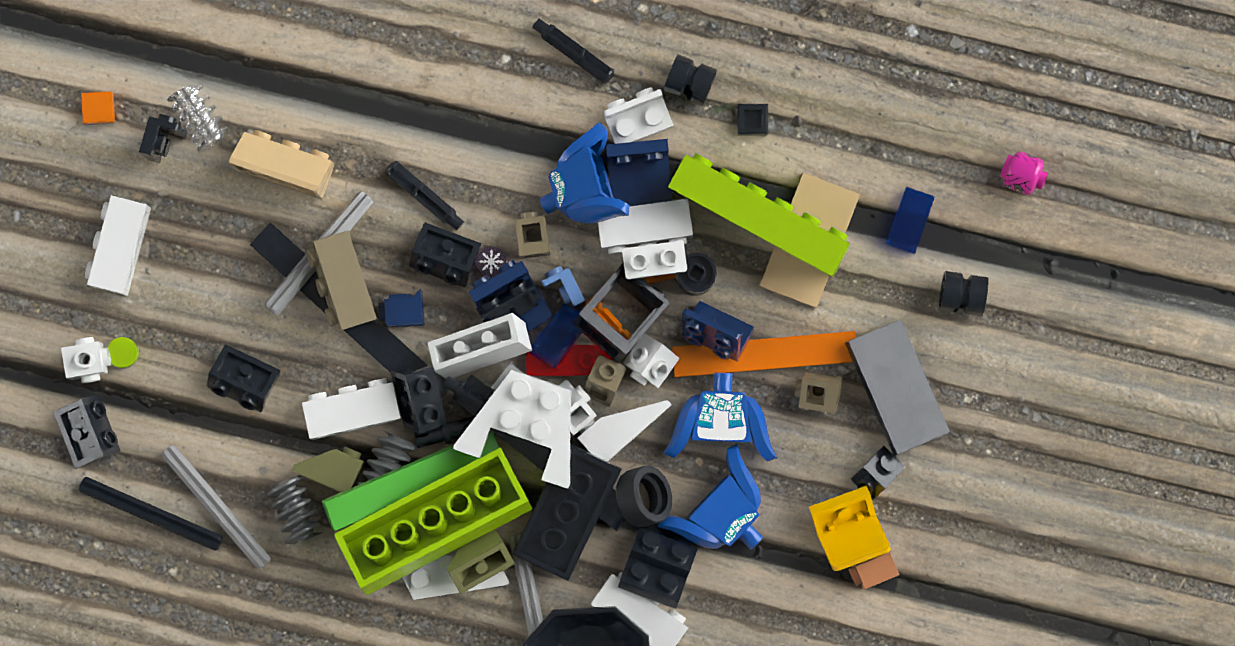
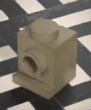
(529, 248)
(822, 402)

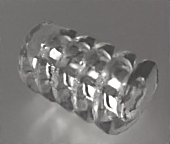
(198, 117)

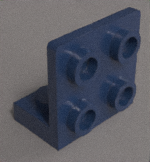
(639, 171)
(716, 330)

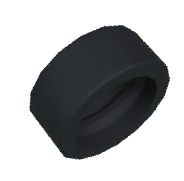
(629, 498)

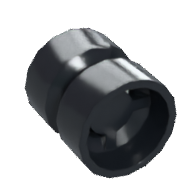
(690, 80)
(699, 275)
(963, 293)

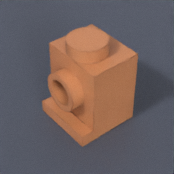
(874, 571)

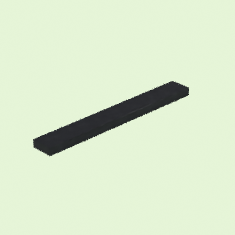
(370, 335)

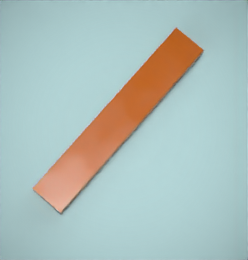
(767, 354)

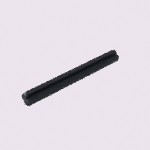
(150, 513)

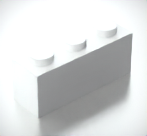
(647, 226)
(117, 245)
(479, 346)
(351, 409)
(662, 627)

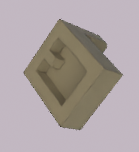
(604, 380)

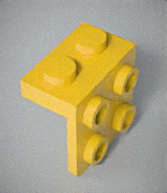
(849, 529)

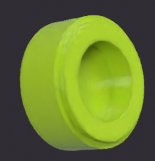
(123, 352)

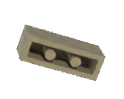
(340, 281)

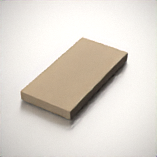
(834, 209)

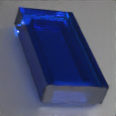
(910, 220)
(556, 337)

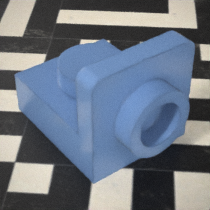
(569, 290)

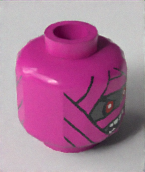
(1023, 173)

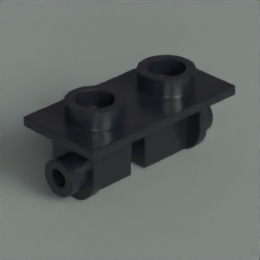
(516, 296)

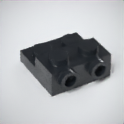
(658, 566)

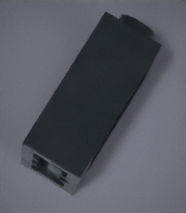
(602, 333)

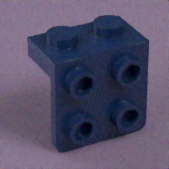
(497, 285)

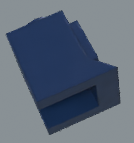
(403, 310)

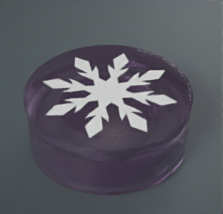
(490, 260)

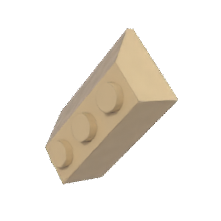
(282, 163)

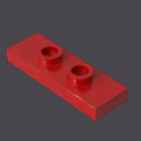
(576, 362)

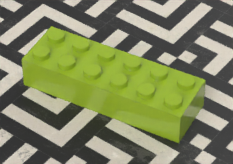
(760, 216)
(433, 521)

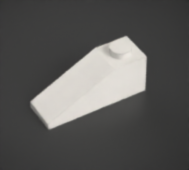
(615, 431)

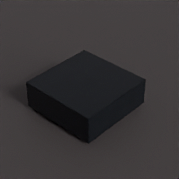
(752, 119)

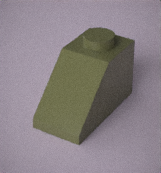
(333, 468)
(479, 561)

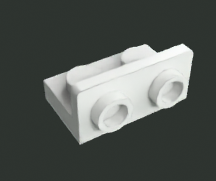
(638, 117)
(654, 260)

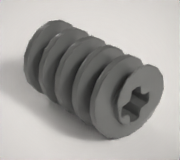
(388, 456)
(293, 510)

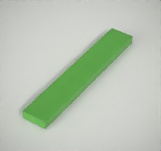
(390, 487)

